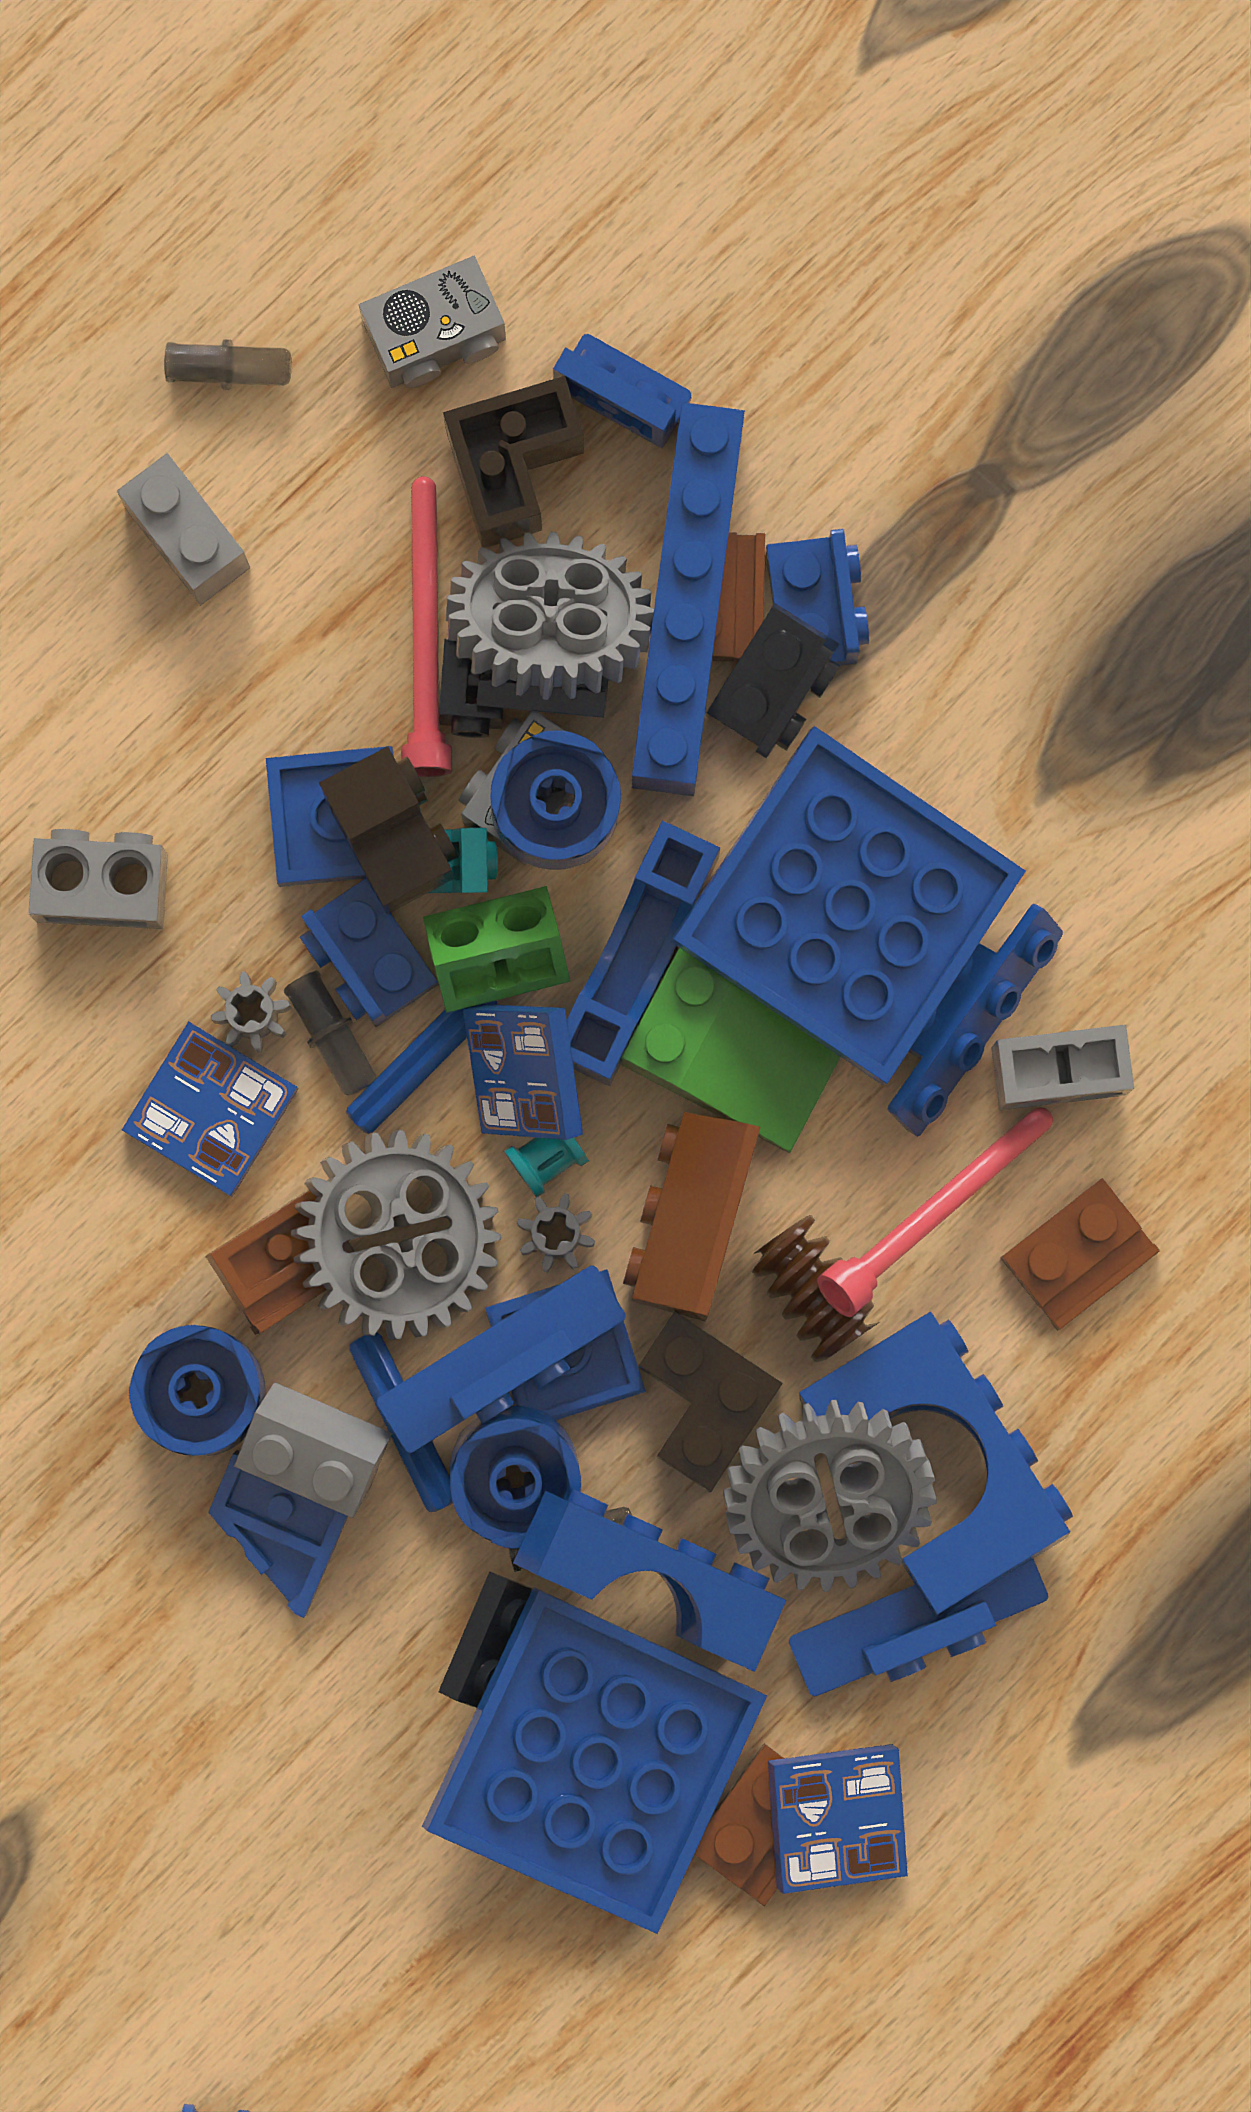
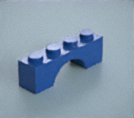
(638, 950)
(586, 1552)

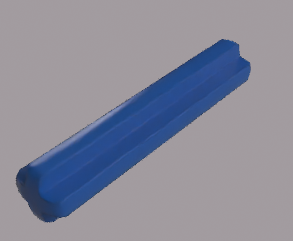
(408, 1070)
(423, 1464)

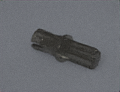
(227, 364)
(330, 1033)

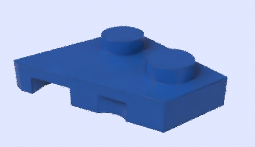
(279, 1532)

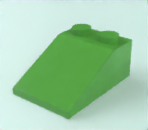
(729, 1053)

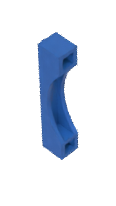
(687, 599)

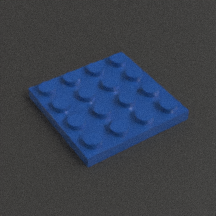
(848, 906)
(594, 1761)

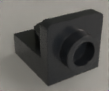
(456, 686)

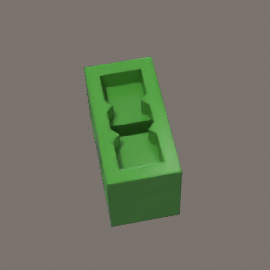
(496, 949)

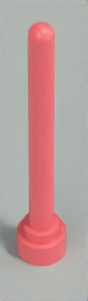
(426, 744)
(851, 1282)

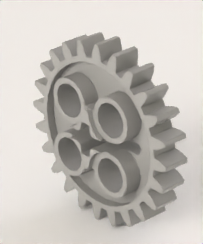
(549, 615)
(409, 1288)
(888, 1482)

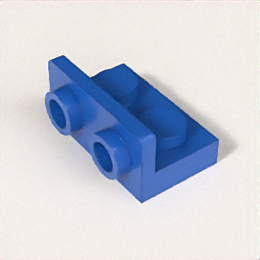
(622, 389)
(815, 585)
(368, 952)

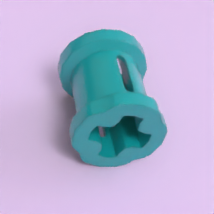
(544, 1159)

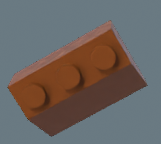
(691, 1214)

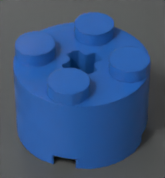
(532, 771)
(164, 1375)
(481, 1457)

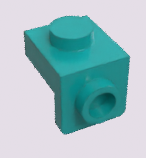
(475, 862)

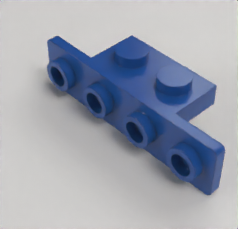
(969, 1015)
(491, 1365)
(901, 1629)

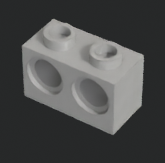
(96, 898)
(1062, 1067)

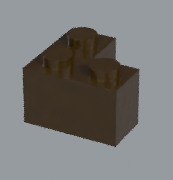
(498, 445)
(384, 826)
(724, 1396)

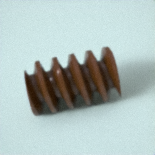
(797, 1271)

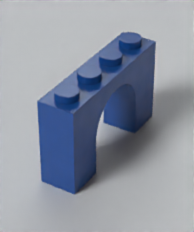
(1015, 1517)

